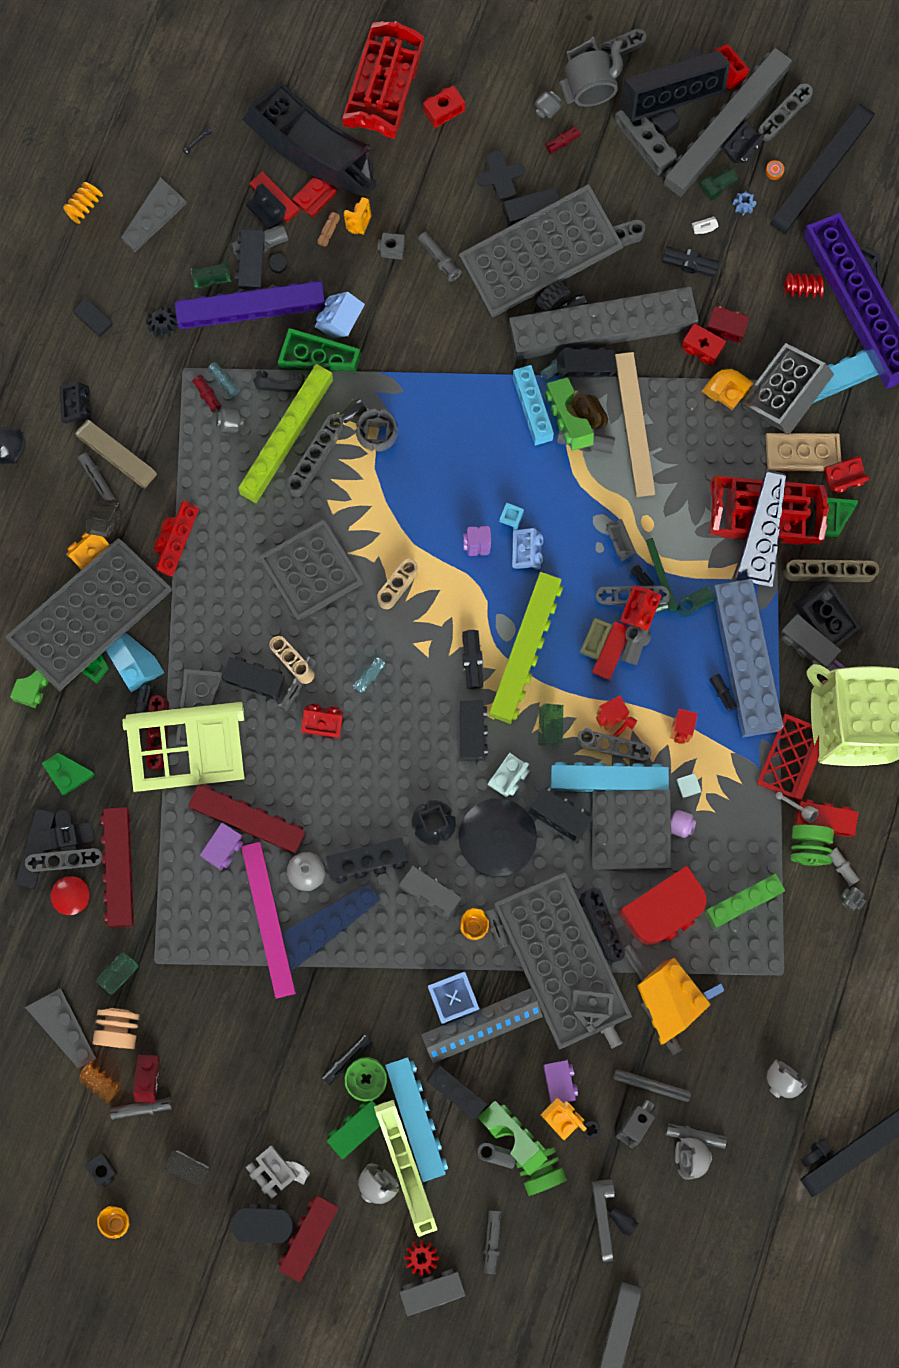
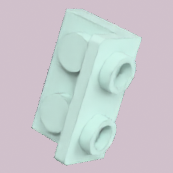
(508, 775)

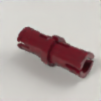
(563, 139)
(206, 393)

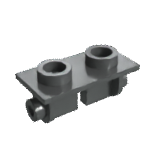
(620, 539)

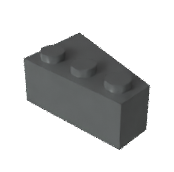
(430, 892)

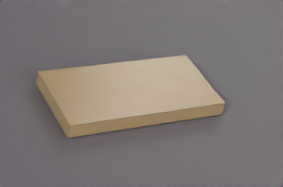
(802, 451)

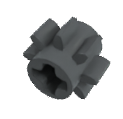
(853, 899)

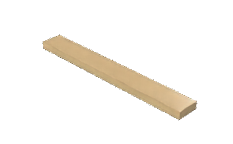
(634, 424)

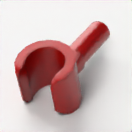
(629, 722)

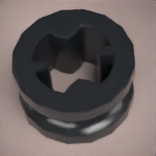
(593, 1136)

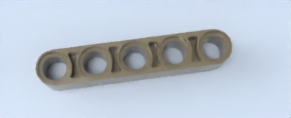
(115, 453)
(838, 565)

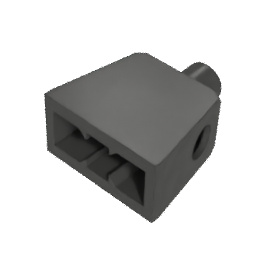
(633, 1130)

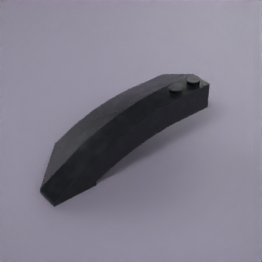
(311, 141)

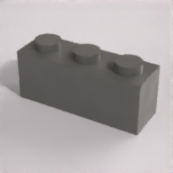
(810, 642)
(432, 1292)

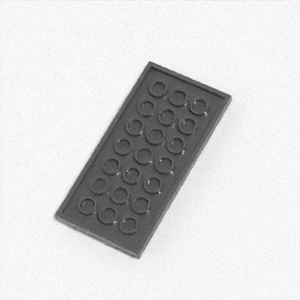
(541, 250)
(88, 614)
(559, 955)

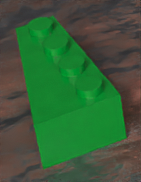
(306, 350)

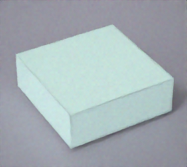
(688, 785)

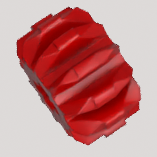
(428, 1256)

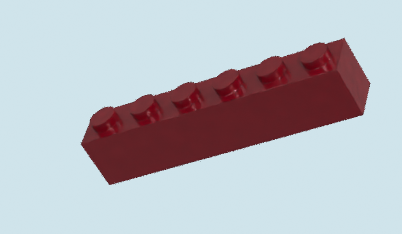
(246, 819)
(118, 868)

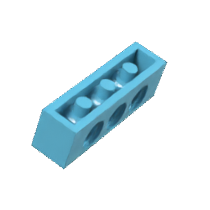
(532, 405)

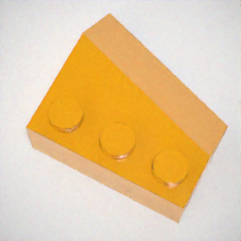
(671, 999)

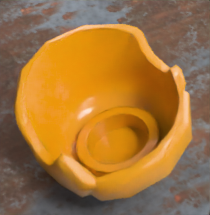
(474, 924)
(113, 1222)

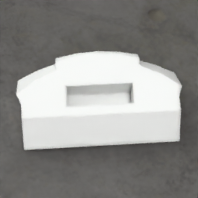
(705, 225)
(300, 1171)

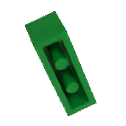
(355, 1130)

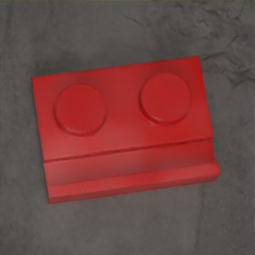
(314, 196)

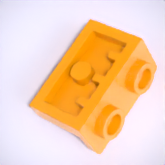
(358, 220)
(87, 549)
(562, 1119)

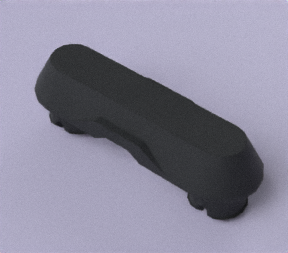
(270, 384)

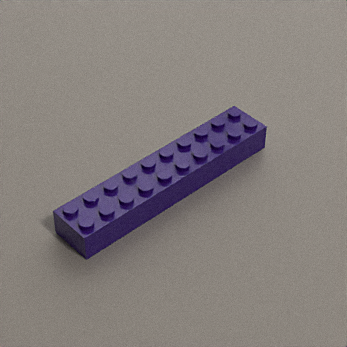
(857, 293)

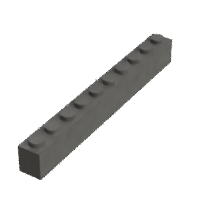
(731, 115)

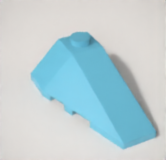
(134, 662)

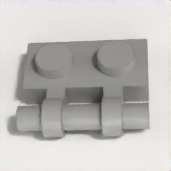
(275, 1167)

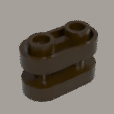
(590, 408)

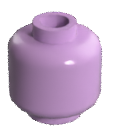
(682, 823)

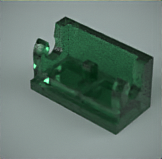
(211, 275)
(550, 724)
(117, 972)

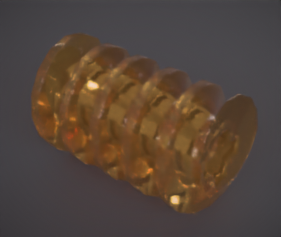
(99, 1082)

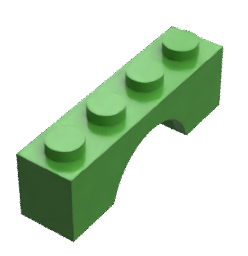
(576, 430)
(28, 690)
(744, 901)
(525, 1151)

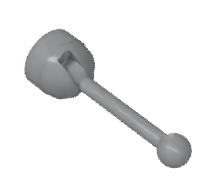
(808, 813)

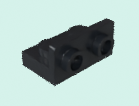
(742, 143)
(266, 207)
(75, 402)

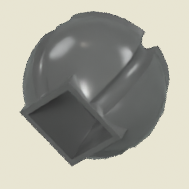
(376, 419)

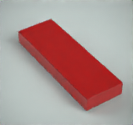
(291, 209)
(611, 651)

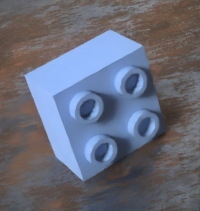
(339, 315)
(453, 998)

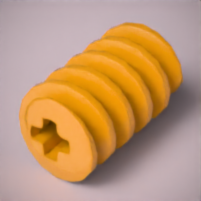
(81, 201)

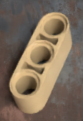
(399, 575)
(296, 666)

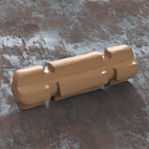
(328, 229)

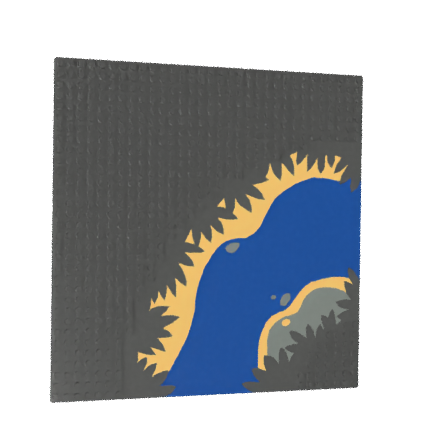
(454, 468)

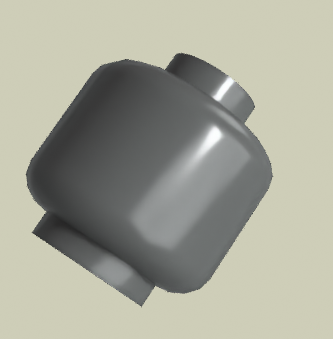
(547, 104)
(229, 420)

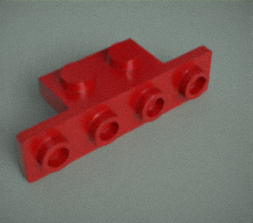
(174, 537)

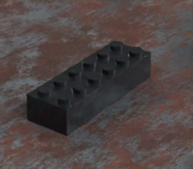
(674, 85)

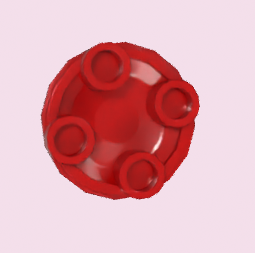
(70, 895)

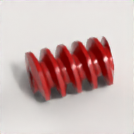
(803, 284)

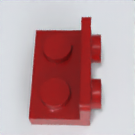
(845, 474)
(640, 607)
(322, 720)

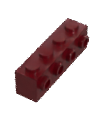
(308, 1239)

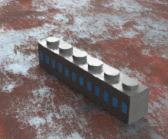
(482, 1025)

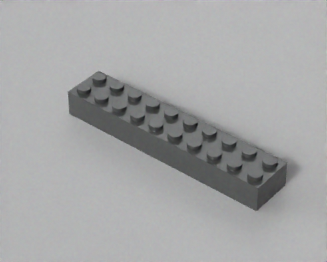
(603, 323)

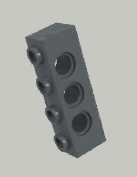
(657, 161)

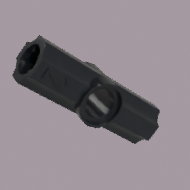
(690, 261)
(472, 659)

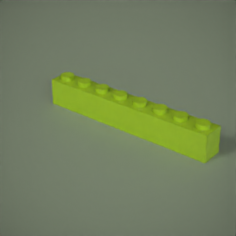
(286, 433)
(525, 648)

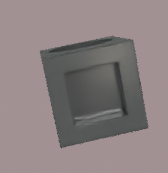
(395, 252)

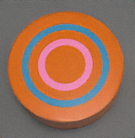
(774, 170)

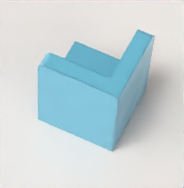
(512, 516)

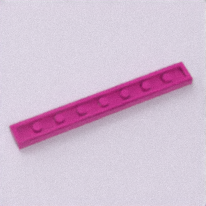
(268, 920)

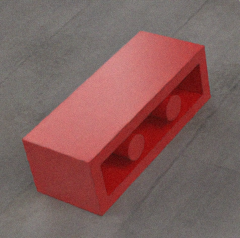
(841, 820)

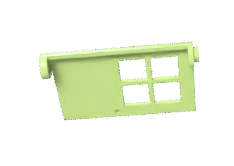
(211, 742)

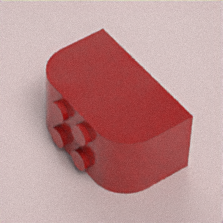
(665, 909)

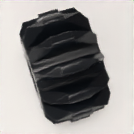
(161, 315)

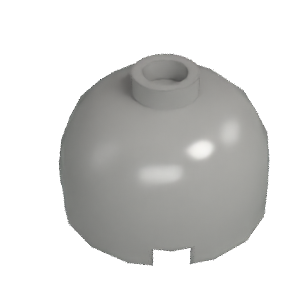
(306, 871)
(784, 1080)
(693, 1158)
(377, 1186)

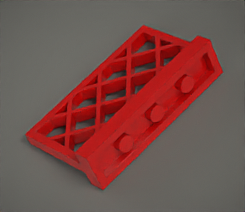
(806, 768)

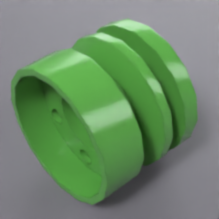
(812, 842)
(366, 1091)
(544, 1176)

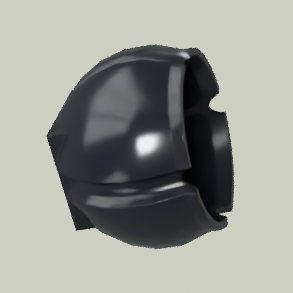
(11, 445)
(437, 835)

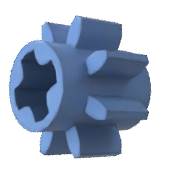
(744, 203)

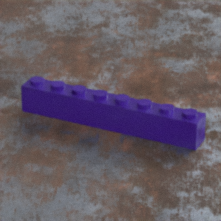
(250, 305)

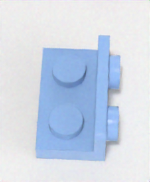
(527, 549)

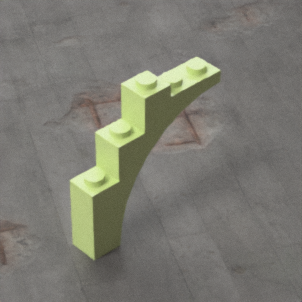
(405, 1168)

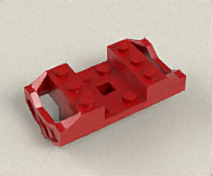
(378, 102)
(741, 503)

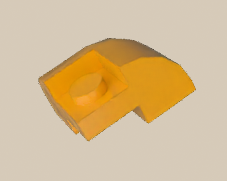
(728, 387)

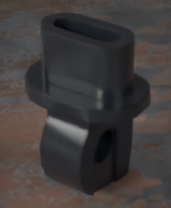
(819, 1152)

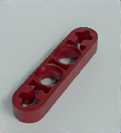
(153, 733)

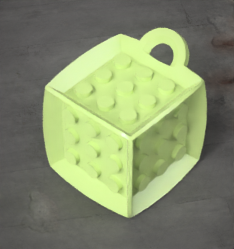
(856, 715)

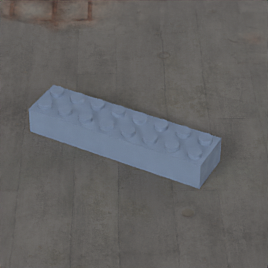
(747, 658)

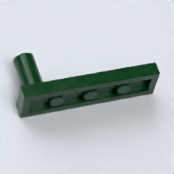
(671, 605)

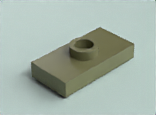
(595, 638)

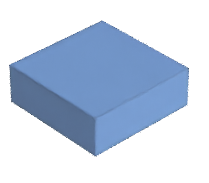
(713, 992)

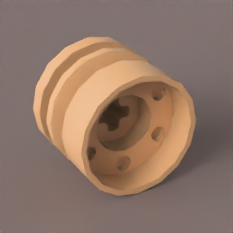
(116, 1029)

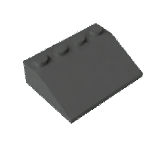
(788, 388)

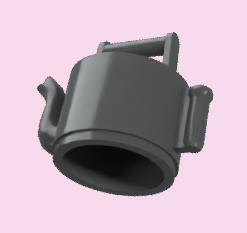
(591, 74)

